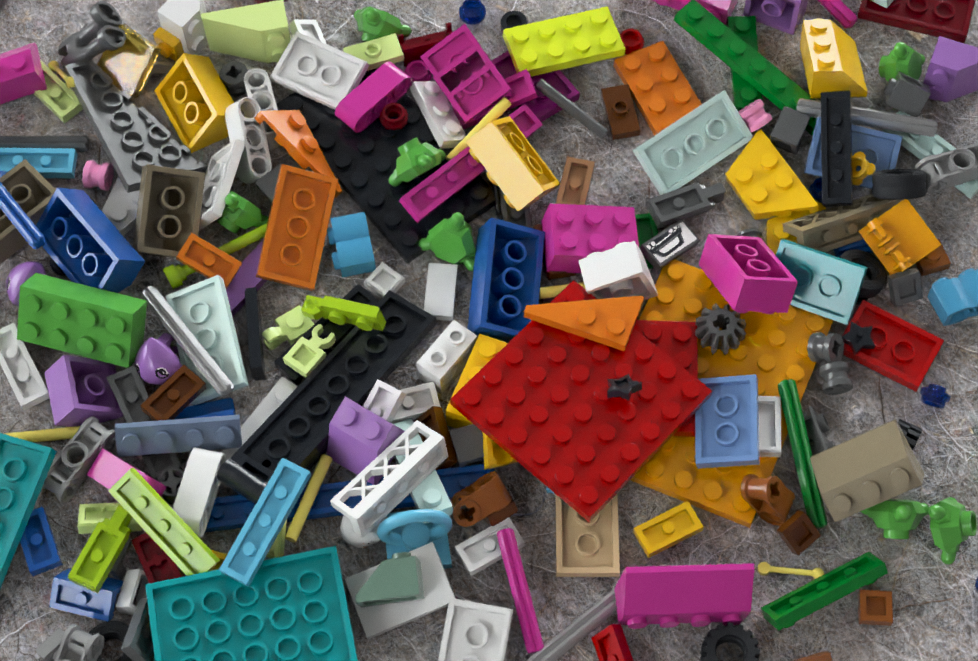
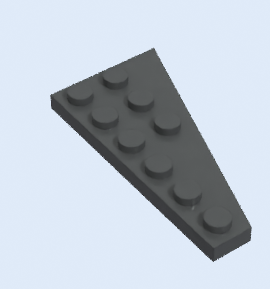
(125, 130)

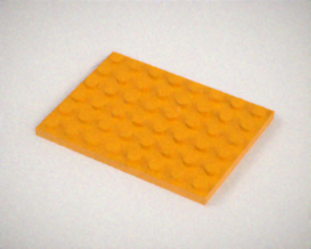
(783, 356)

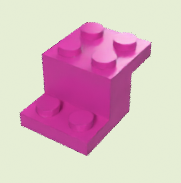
(465, 73)

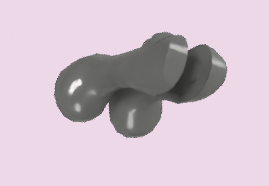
(104, 28)

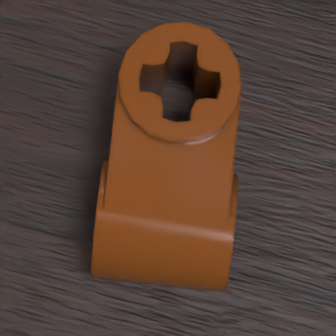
(483, 497)
(768, 498)

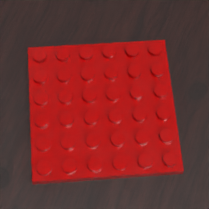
(552, 411)

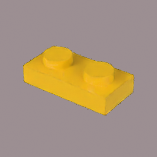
(668, 529)

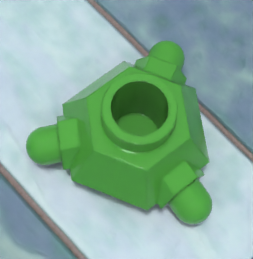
(378, 23)
(903, 60)
(415, 161)
(240, 214)
(451, 241)
(897, 516)
(951, 526)

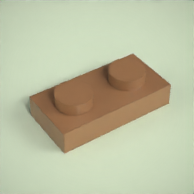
(575, 181)

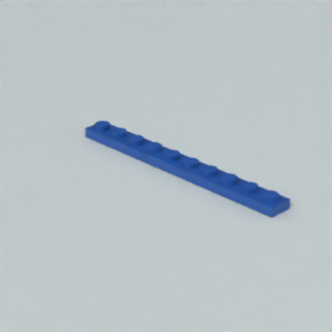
(234, 510)

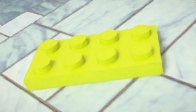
(564, 42)

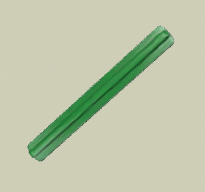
(802, 452)

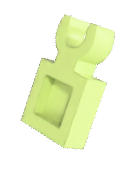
(309, 353)

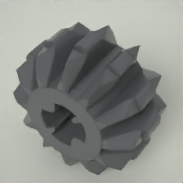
(709, 324)

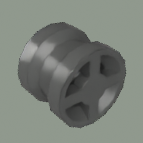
(232, 76)
(825, 347)
(836, 378)
(172, 479)

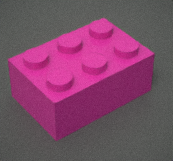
(580, 230)
(747, 274)

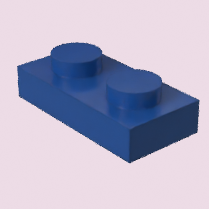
(39, 544)

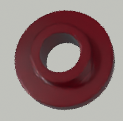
(393, 110)

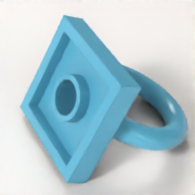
(405, 532)

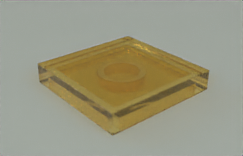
(130, 63)

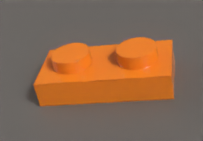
(208, 259)

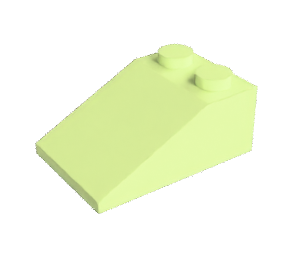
(249, 31)

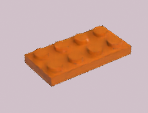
(657, 85)
(297, 227)

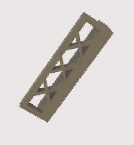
(837, 224)

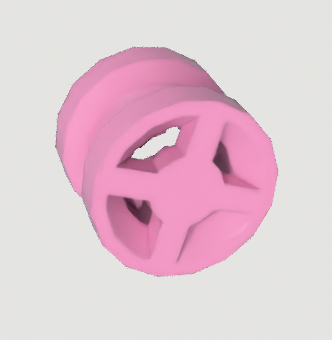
(755, 115)
(97, 175)

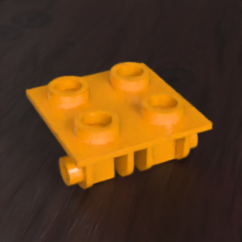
(899, 237)

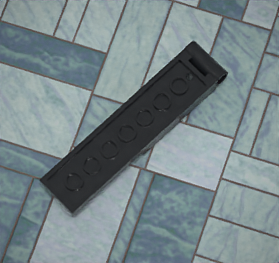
(301, 423)

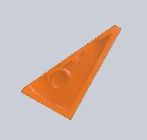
(298, 140)
(599, 320)

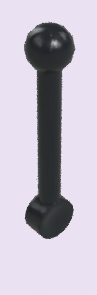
(497, 202)

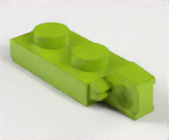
(344, 311)
(101, 551)

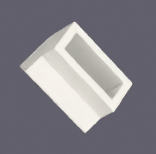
(127, 594)

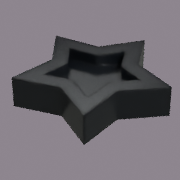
(858, 338)
(623, 387)

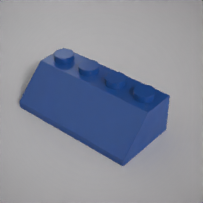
(87, 242)
(504, 278)

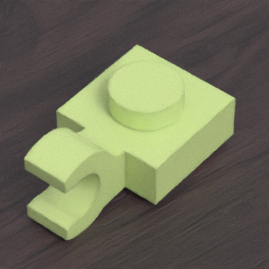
(289, 327)

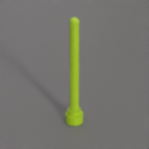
(178, 273)

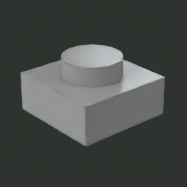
(49, 648)

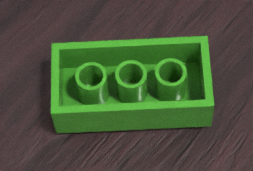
(81, 319)

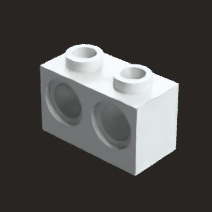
(446, 356)

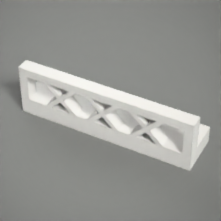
(398, 479)

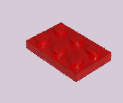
(900, 349)

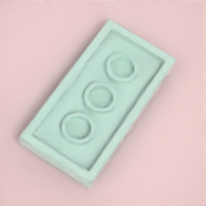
(693, 143)
(208, 316)

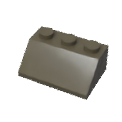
(32, 195)
(167, 209)
(866, 470)

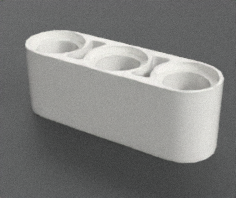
(264, 96)
(242, 127)
(199, 489)

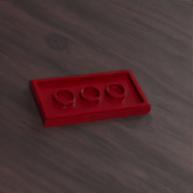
(929, 17)

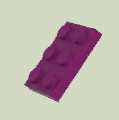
(542, 105)

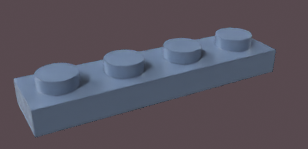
(178, 435)

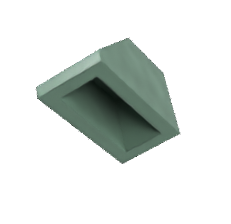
(393, 582)

